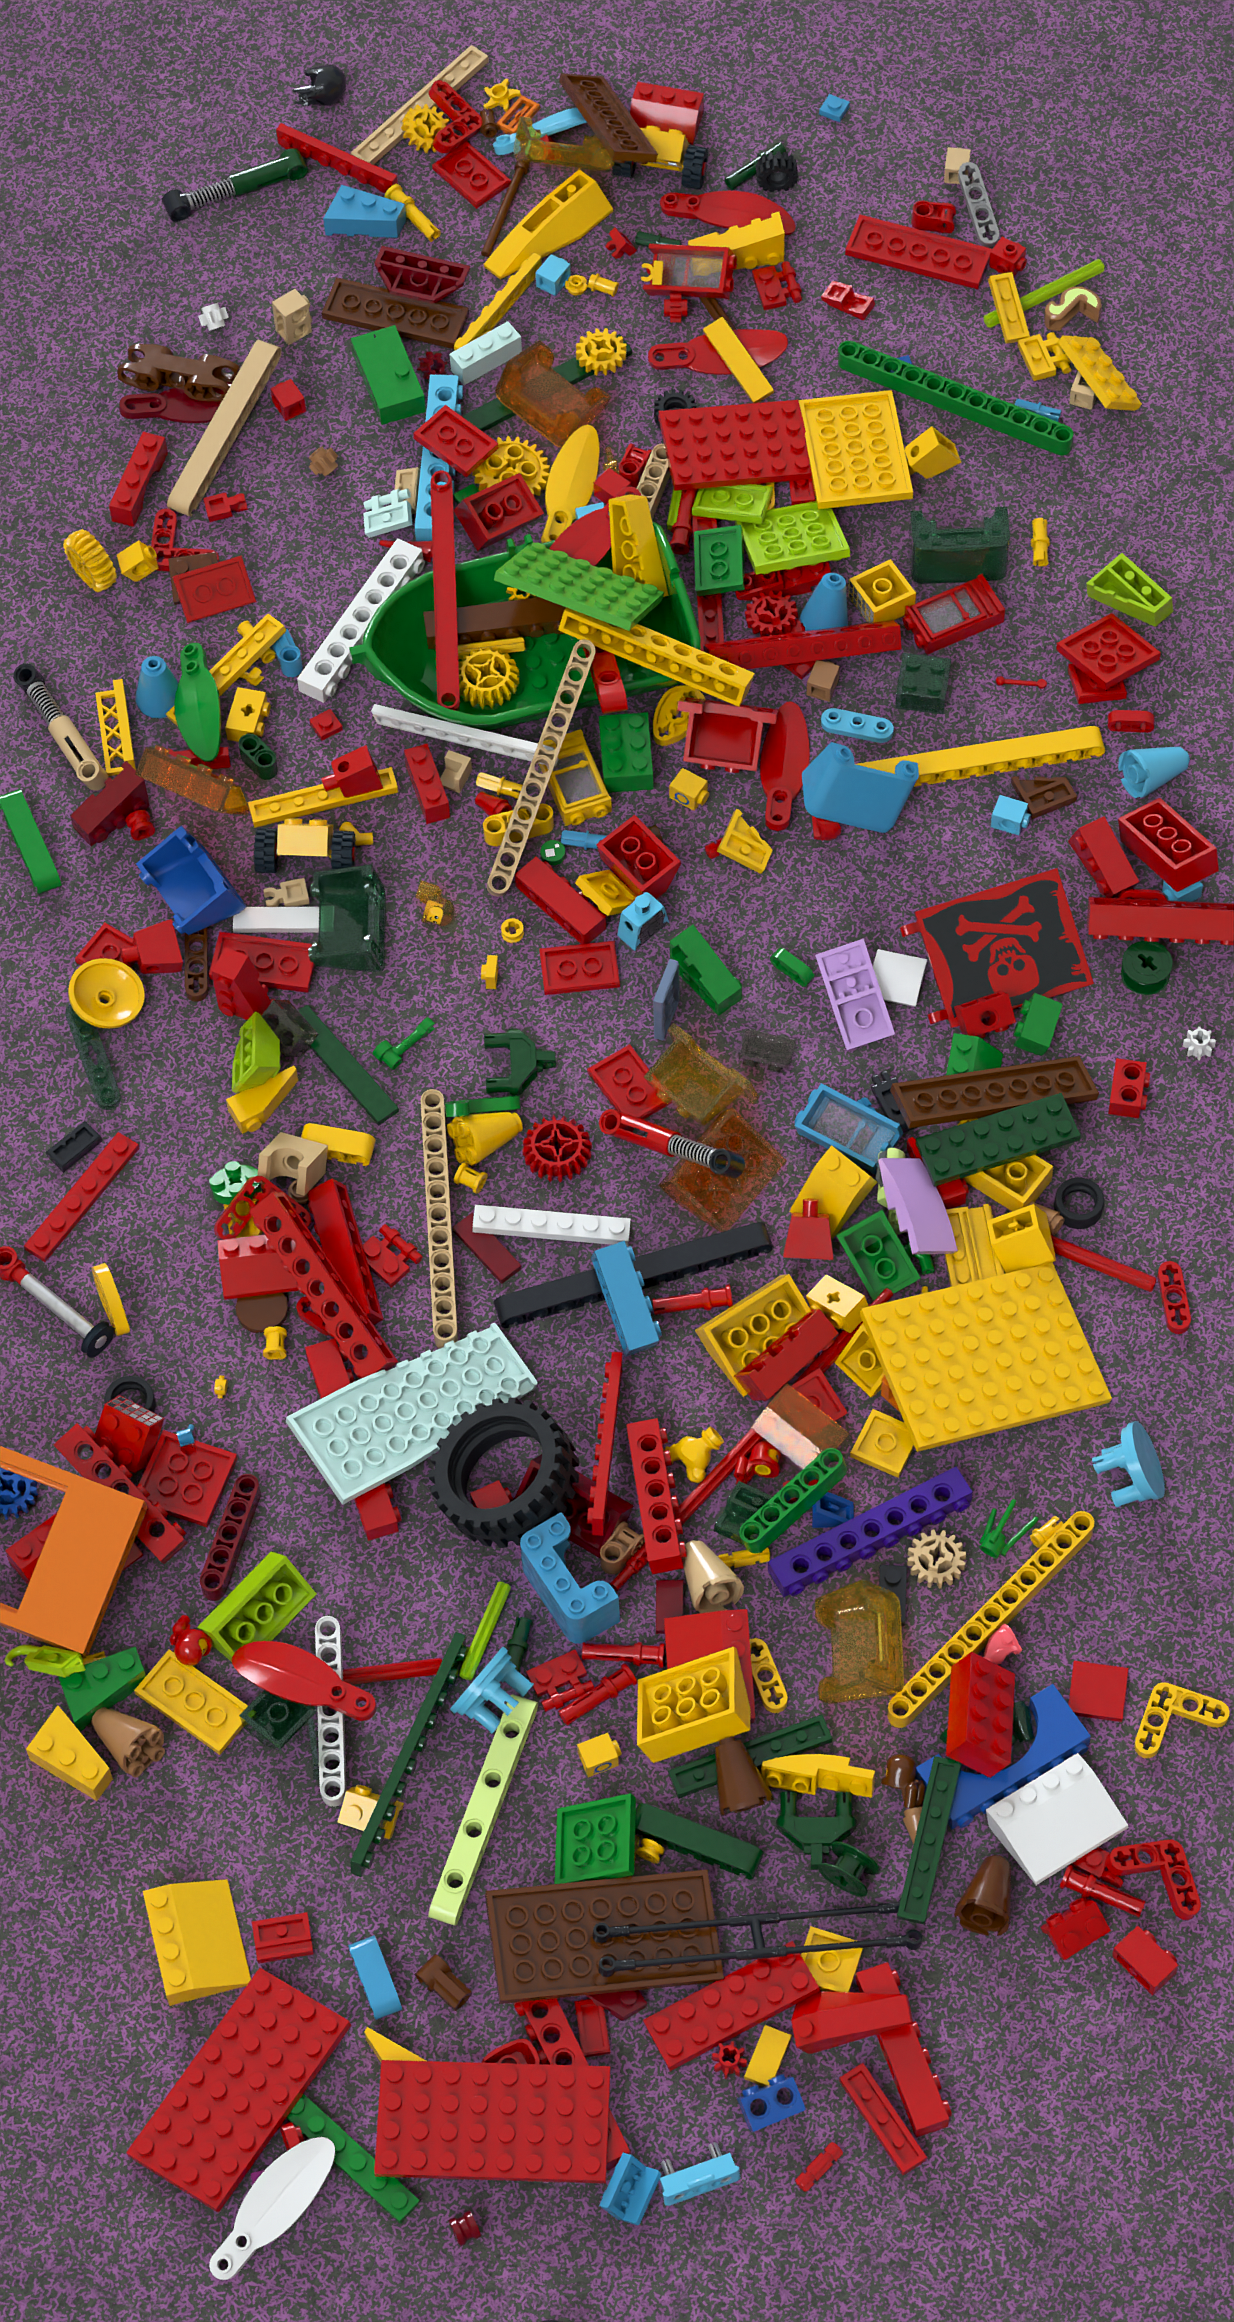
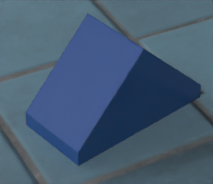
(831, 1511)

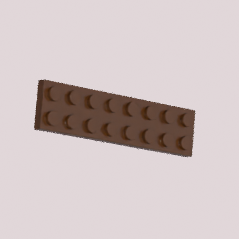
(608, 118)
(991, 1091)

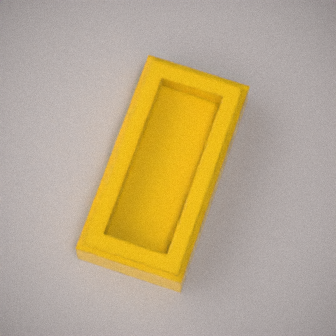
(767, 2056)

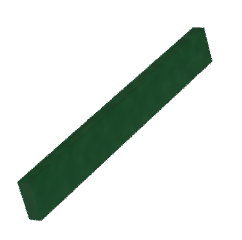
(496, 412)

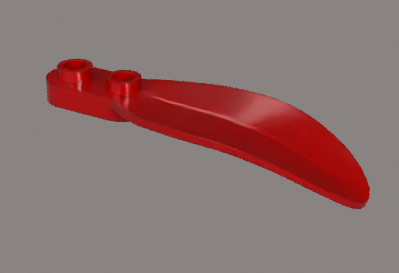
(725, 208)
(761, 345)
(590, 535)
(782, 763)
(300, 1678)

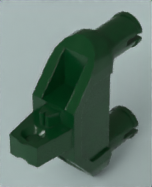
(525, 1061)
(816, 1834)

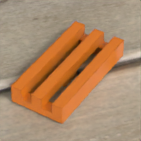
(531, 113)

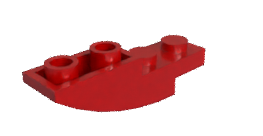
(790, 582)

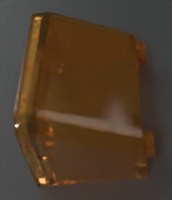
(545, 397)

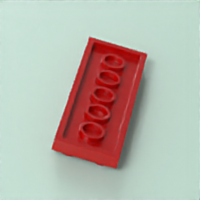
(918, 251)
(729, 2007)

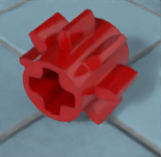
(675, 307)
(731, 2052)

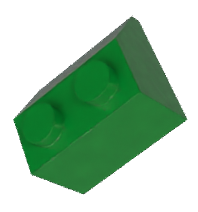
(971, 1055)

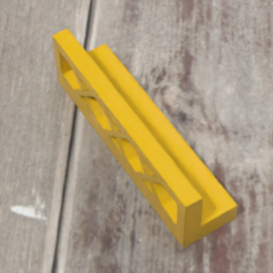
(124, 726)

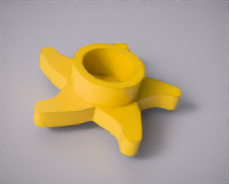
(500, 95)

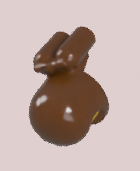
(902, 1775)

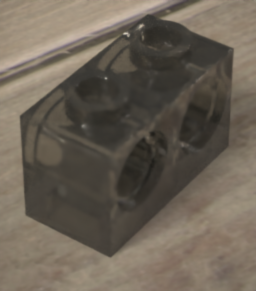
(290, 1028)

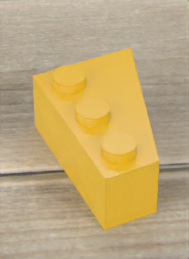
(69, 1756)

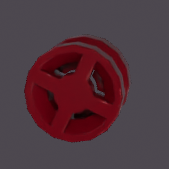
(464, 2228)

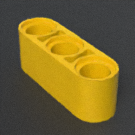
(500, 823)
(342, 1144)

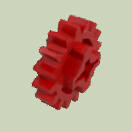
(771, 614)

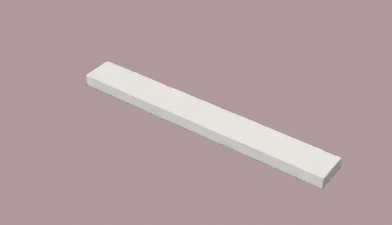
(456, 733)

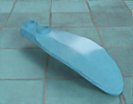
(550, 125)

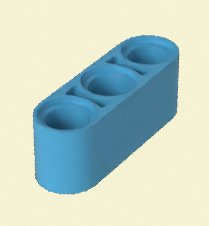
(375, 1977)

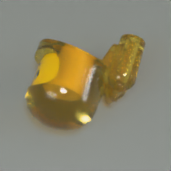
(437, 909)

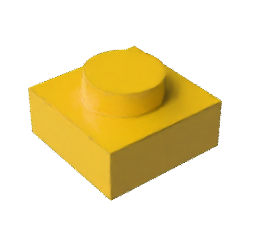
(490, 972)

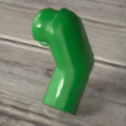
(924, 1259)

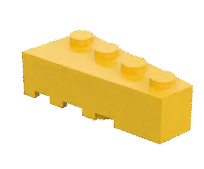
(753, 245)

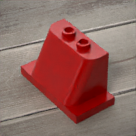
(724, 733)

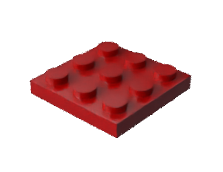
(1108, 651)
(187, 1478)

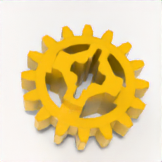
(423, 128)
(601, 351)

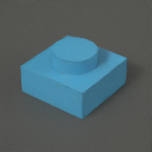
(834, 108)

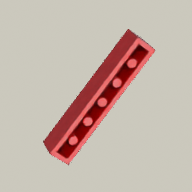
(343, 1243)
(907, 2060)

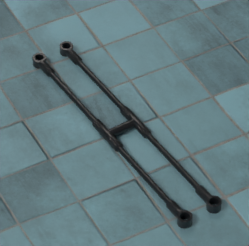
(759, 1950)

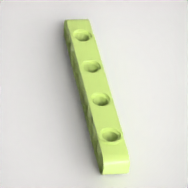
(482, 1811)

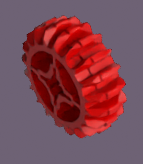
(577, 1143)

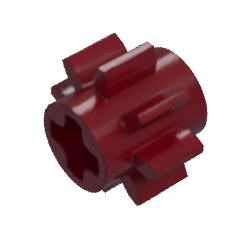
(430, 359)

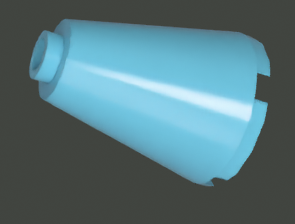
(1151, 768)

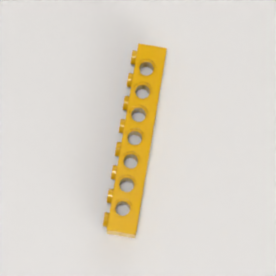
(663, 656)

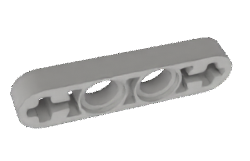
(978, 205)

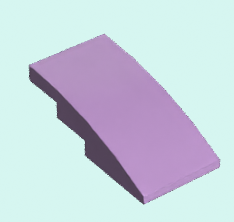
(855, 994)
(917, 1205)

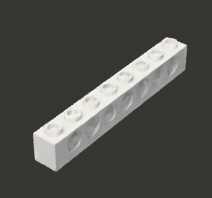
(350, 625)

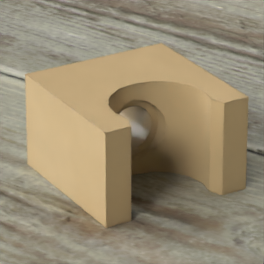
(294, 1158)

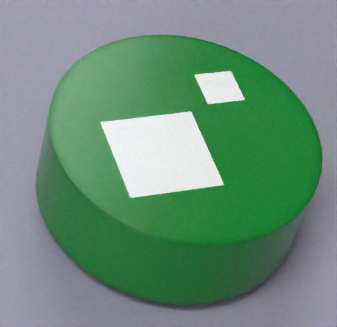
(553, 852)

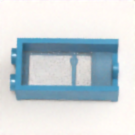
(847, 1126)

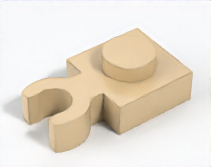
(292, 894)

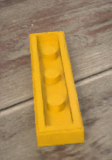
(738, 360)

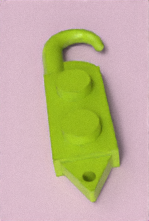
(48, 1659)

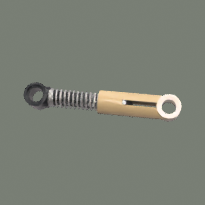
(61, 728)

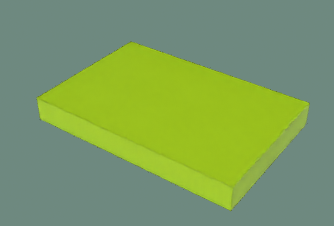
(733, 503)

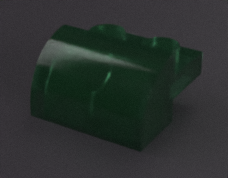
(740, 1506)

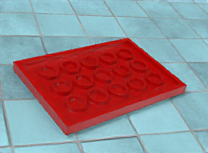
(735, 444)

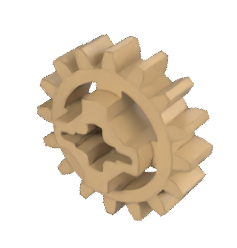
(947, 1561)

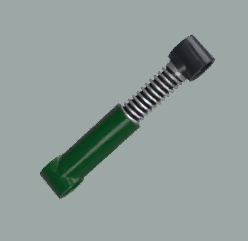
(288, 166)

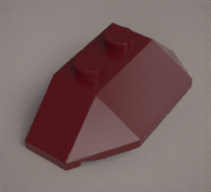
(419, 275)

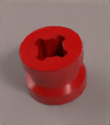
(139, 824)

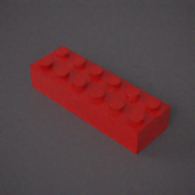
(1160, 920)

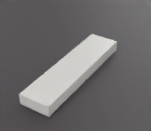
(276, 920)

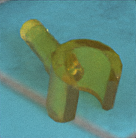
(612, 463)

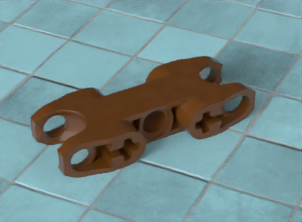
(165, 369)

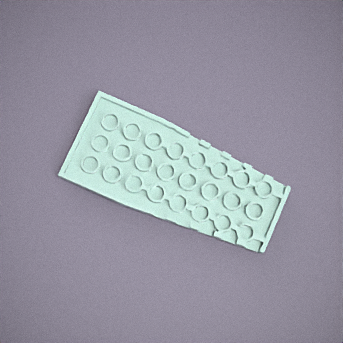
(400, 1414)

